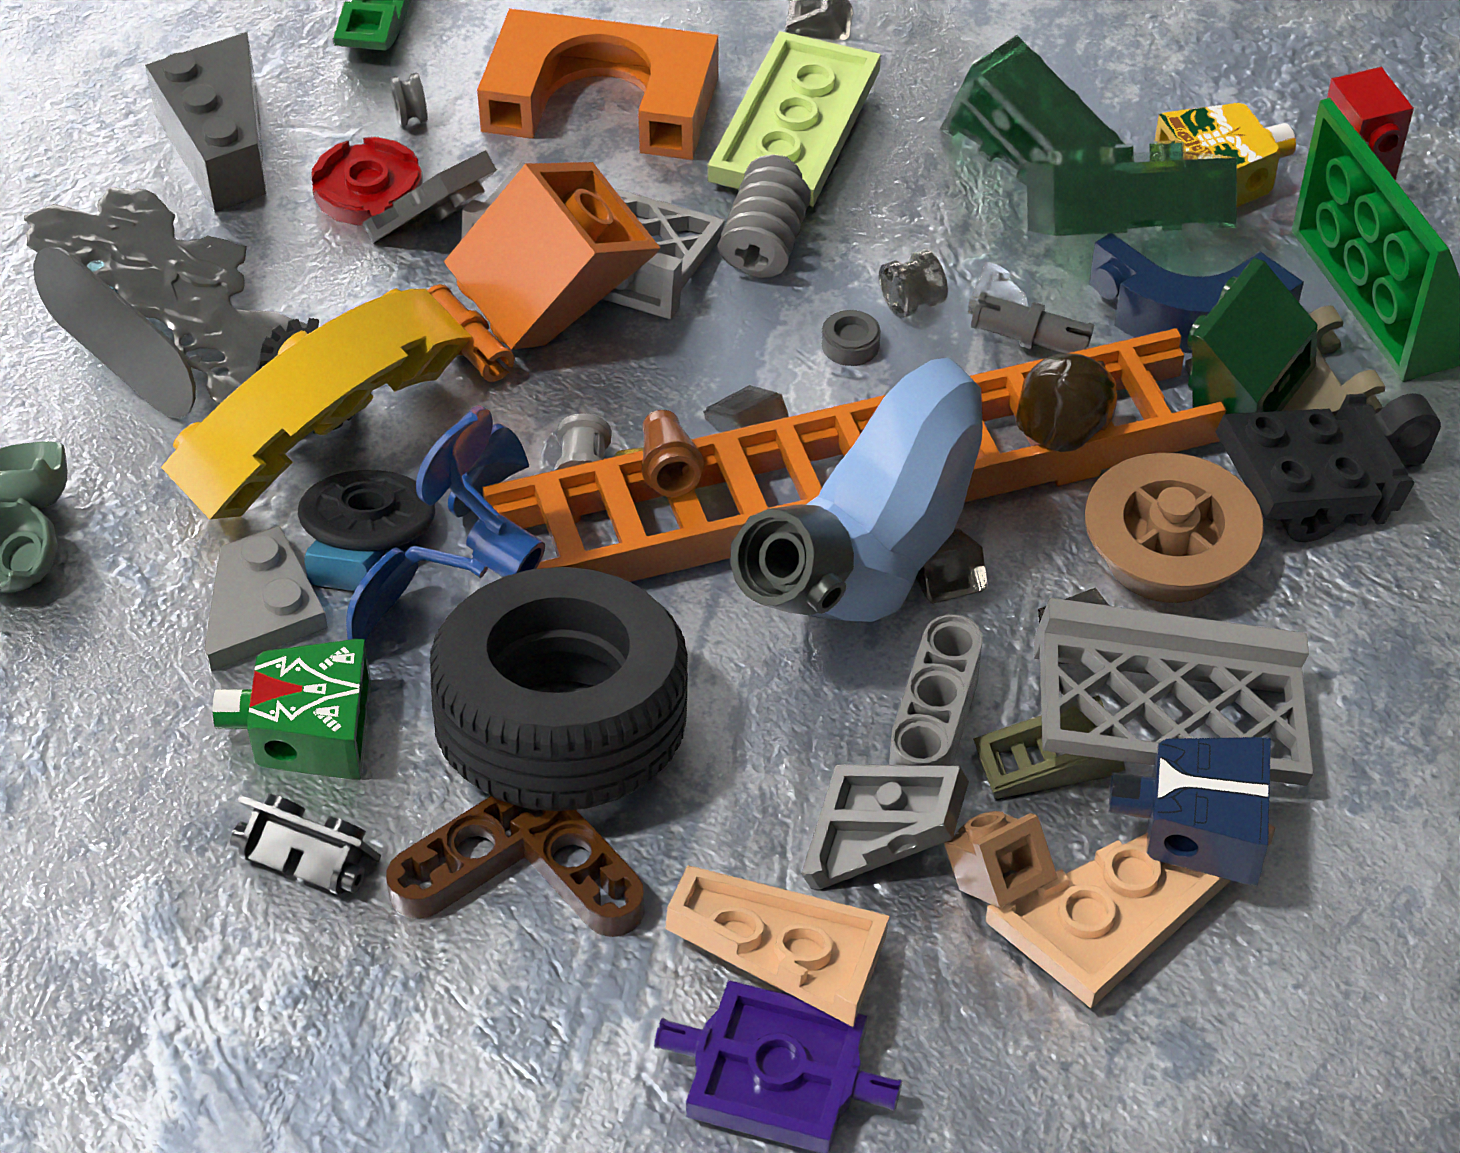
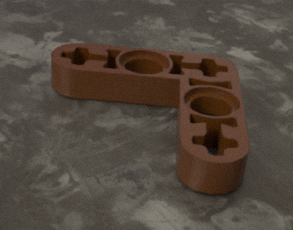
(530, 839)

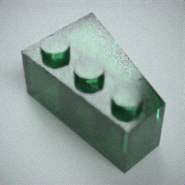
(1022, 110)
(1130, 190)

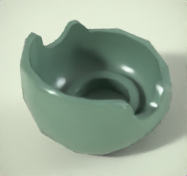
(33, 472)
(26, 546)

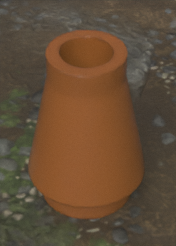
(670, 457)

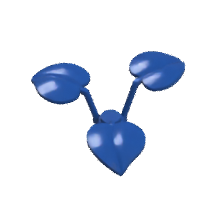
(465, 461)

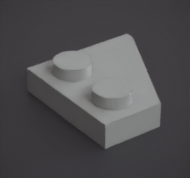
(259, 599)

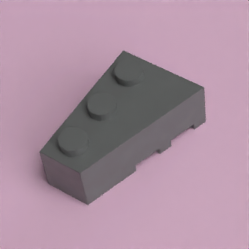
(212, 117)

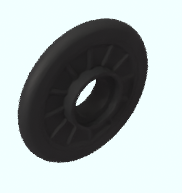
(335, 512)

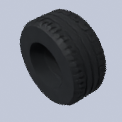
(568, 745)

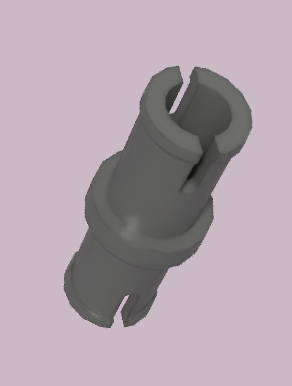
(1030, 325)

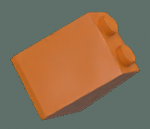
(548, 251)

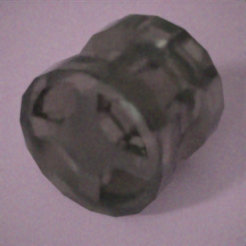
(913, 283)

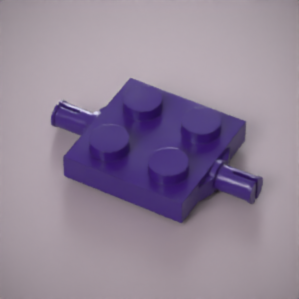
(776, 1067)

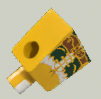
(1234, 133)

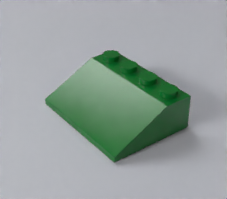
(1378, 250)

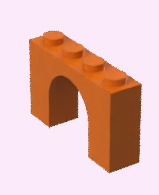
(547, 50)

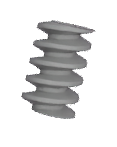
(765, 217)

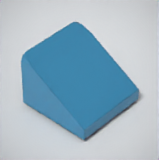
(338, 567)

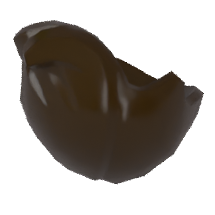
(1066, 401)

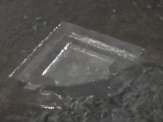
(995, 282)

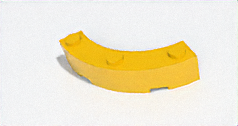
(310, 387)

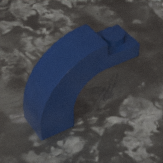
(1158, 299)

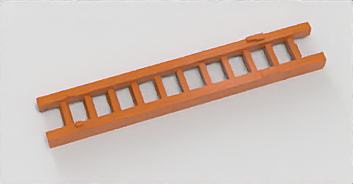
(795, 441)

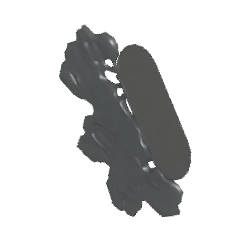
(154, 278)

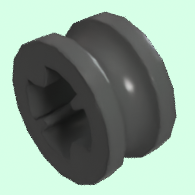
(408, 99)

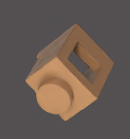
(994, 845)

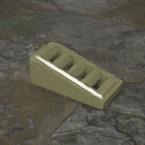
(1053, 771)

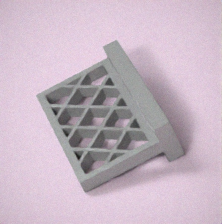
(659, 281)
(1172, 652)

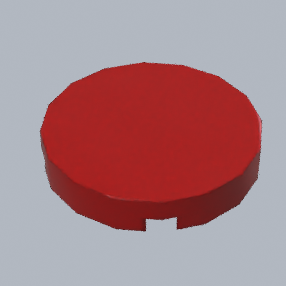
(364, 178)

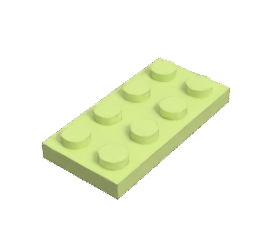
(797, 109)

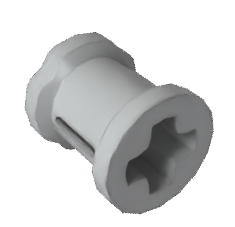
(577, 439)

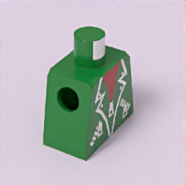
(304, 708)

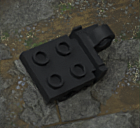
(1324, 466)

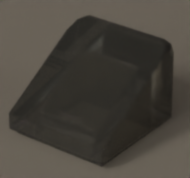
(819, 19)
(746, 408)
(954, 569)

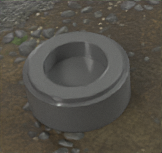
(850, 337)

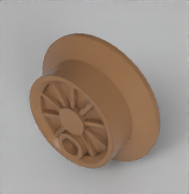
(1173, 525)

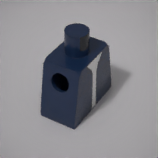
(1203, 804)

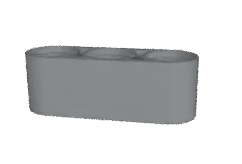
(938, 693)

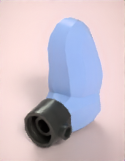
(878, 512)

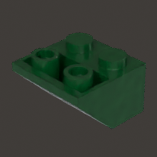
(1252, 345)

